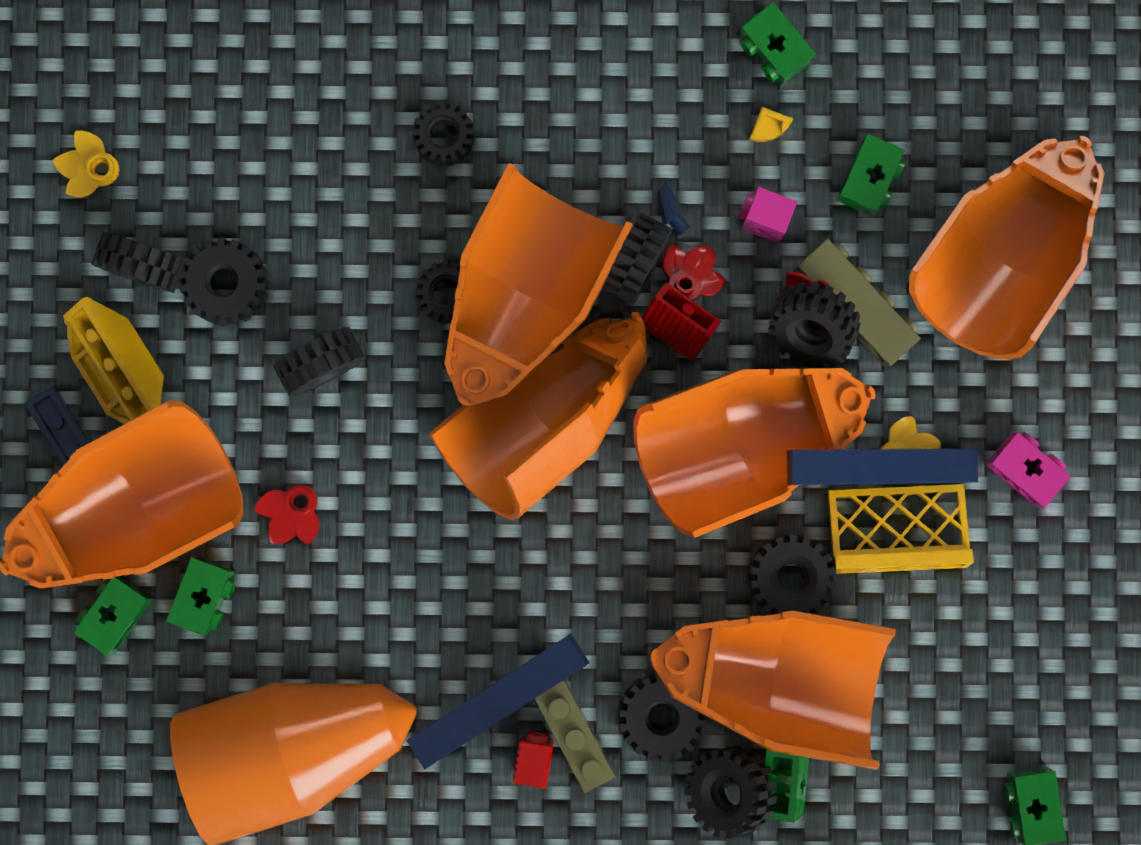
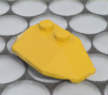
(113, 360)

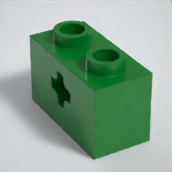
(774, 28)
(876, 156)
(130, 606)
(187, 606)
(791, 776)
(1047, 821)

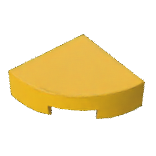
(769, 125)

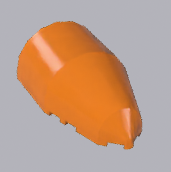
(1011, 250)
(523, 286)
(551, 423)
(725, 442)
(127, 502)
(782, 680)
(281, 752)

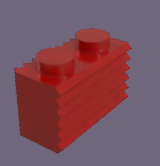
(679, 321)
(533, 759)

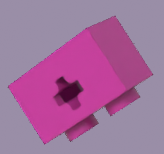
(767, 214)
(1036, 487)

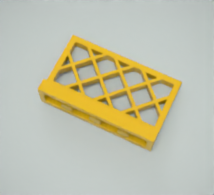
(905, 557)

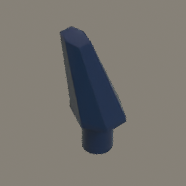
(671, 209)

